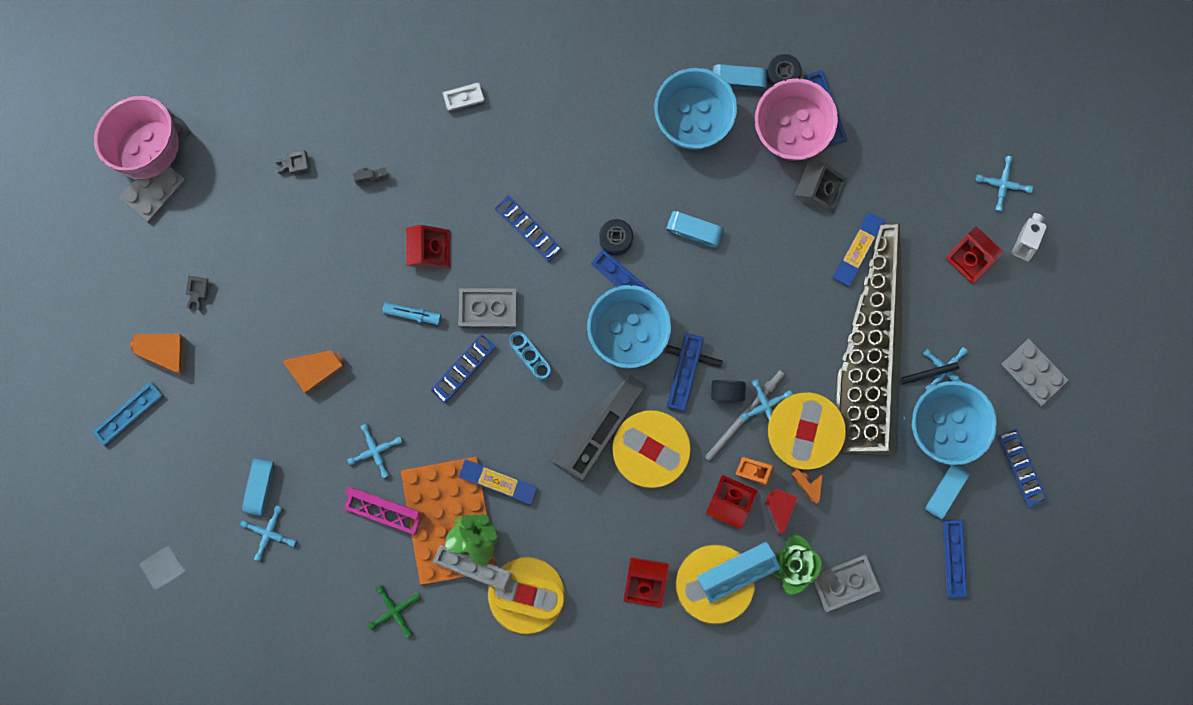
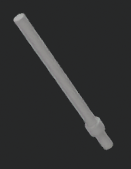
(769, 387)

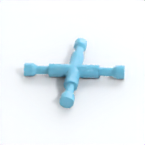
(1004, 184)
(952, 375)
(766, 406)
(374, 451)
(268, 533)

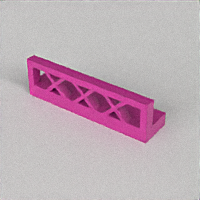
(380, 502)

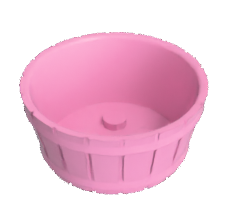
(796, 119)
(137, 137)

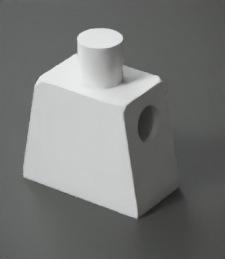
(1029, 238)

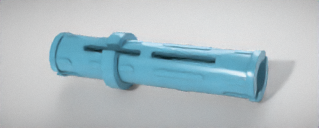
(412, 313)

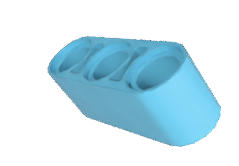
(743, 77)
(695, 229)
(527, 347)
(258, 486)
(947, 491)

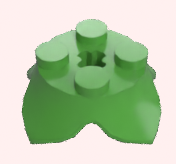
(473, 535)
(797, 551)

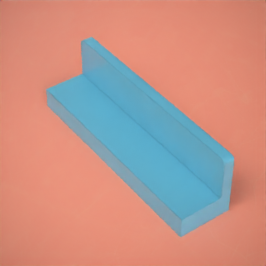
(738, 572)

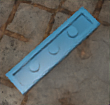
(127, 414)

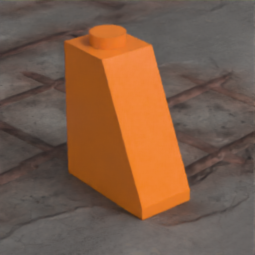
(160, 349)
(314, 369)

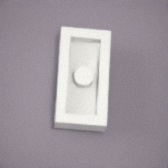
(463, 97)

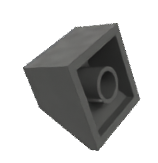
(821, 186)

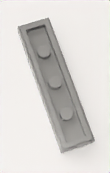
(464, 565)

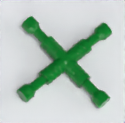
(394, 611)

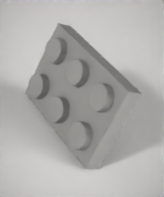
(150, 195)
(487, 307)
(1034, 372)
(846, 583)

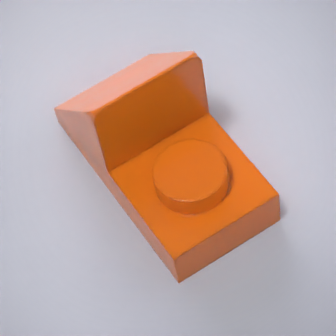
(755, 471)
(811, 490)

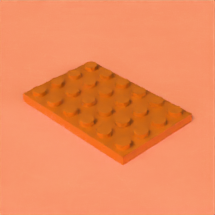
(440, 498)

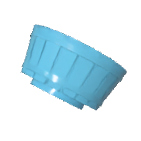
(695, 108)
(624, 330)
(954, 423)

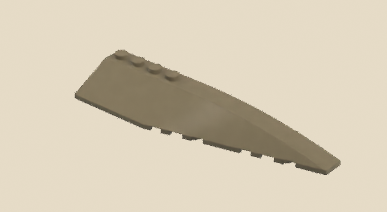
(871, 366)

